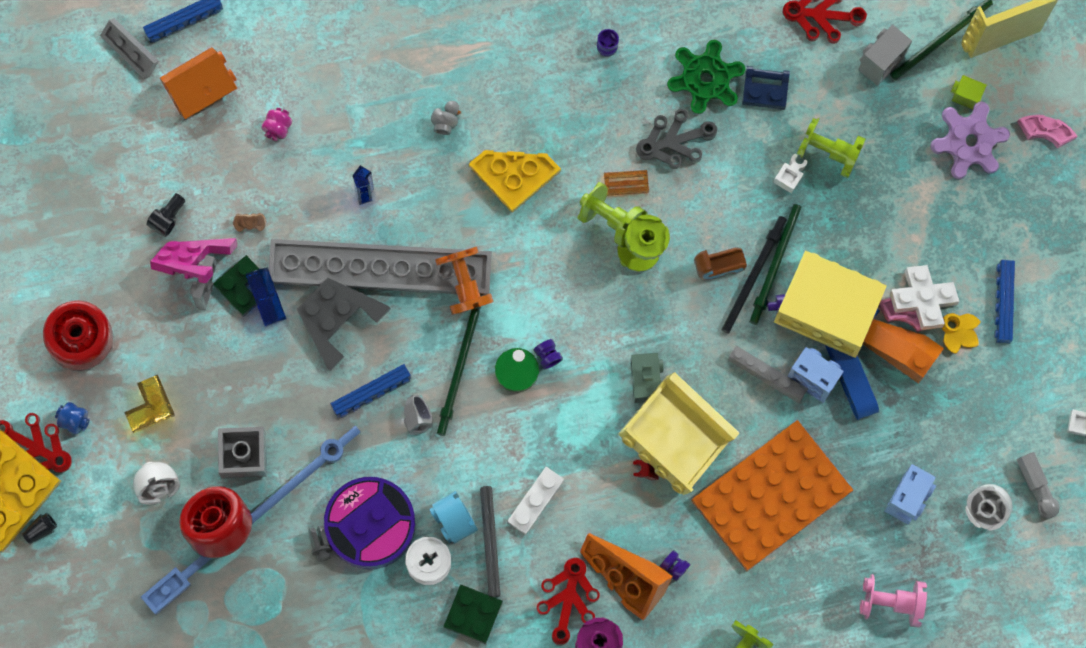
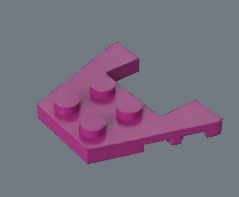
(186, 255)

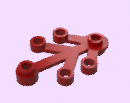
(820, 15)
(37, 446)
(569, 596)

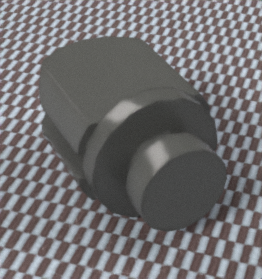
(320, 551)

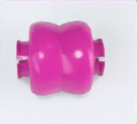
(276, 124)

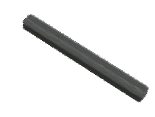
(490, 541)

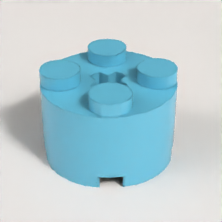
(454, 518)

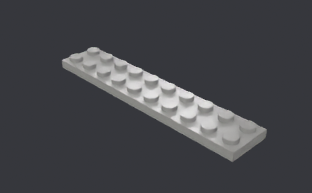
(373, 266)

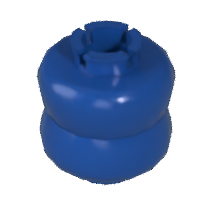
(72, 418)

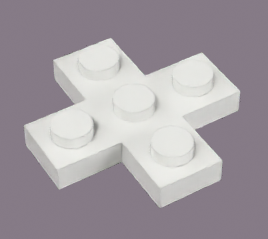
(924, 297)

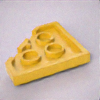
(514, 175)

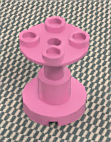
(902, 601)

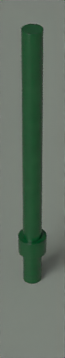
(939, 40)
(761, 302)
(447, 411)

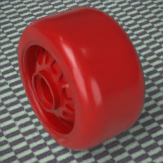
(82, 351)
(215, 522)

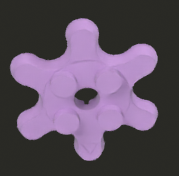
(956, 144)

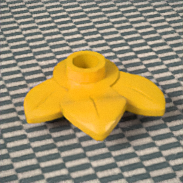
(962, 334)

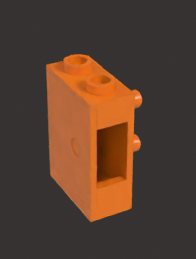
(199, 82)

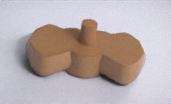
(249, 221)

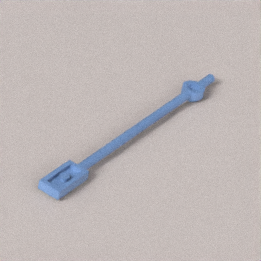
(176, 582)

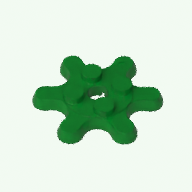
(710, 63)

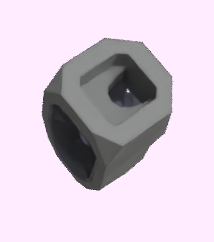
(417, 415)

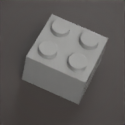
(884, 55)
(242, 452)

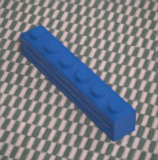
(180, 19)
(1005, 303)
(370, 391)

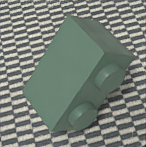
(645, 375)

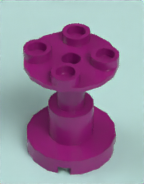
(601, 632)

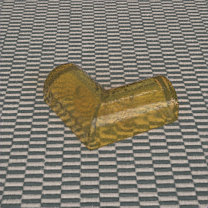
(156, 406)

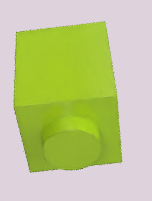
(967, 91)

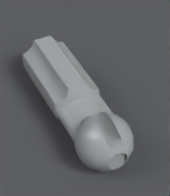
(1047, 505)

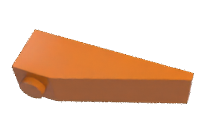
(903, 348)
(633, 578)

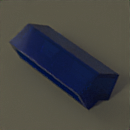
(363, 185)
(266, 296)

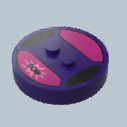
(369, 522)

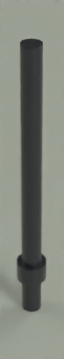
(772, 238)

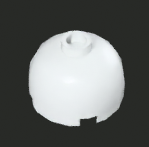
(155, 481)
(989, 507)

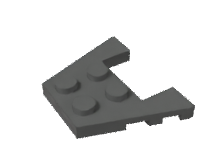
(329, 310)

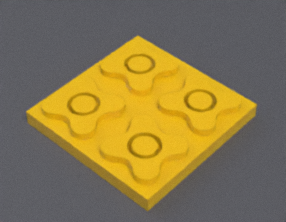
(23, 488)

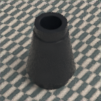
(40, 528)

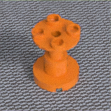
(466, 290)

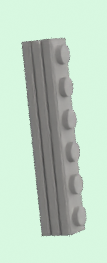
(767, 374)

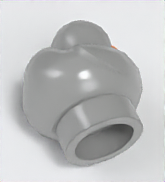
(445, 120)

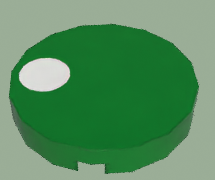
(516, 370)

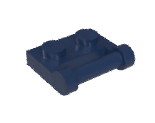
(765, 94)

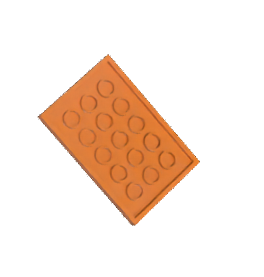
(772, 495)

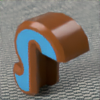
(719, 263)

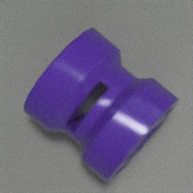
(607, 37)
(548, 354)
(679, 568)

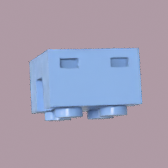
(815, 373)
(910, 493)

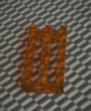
(626, 174)

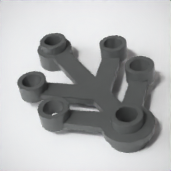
(674, 141)

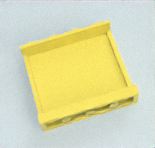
(1005, 27)
(830, 304)
(677, 433)

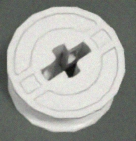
(428, 548)

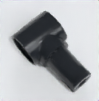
(164, 219)

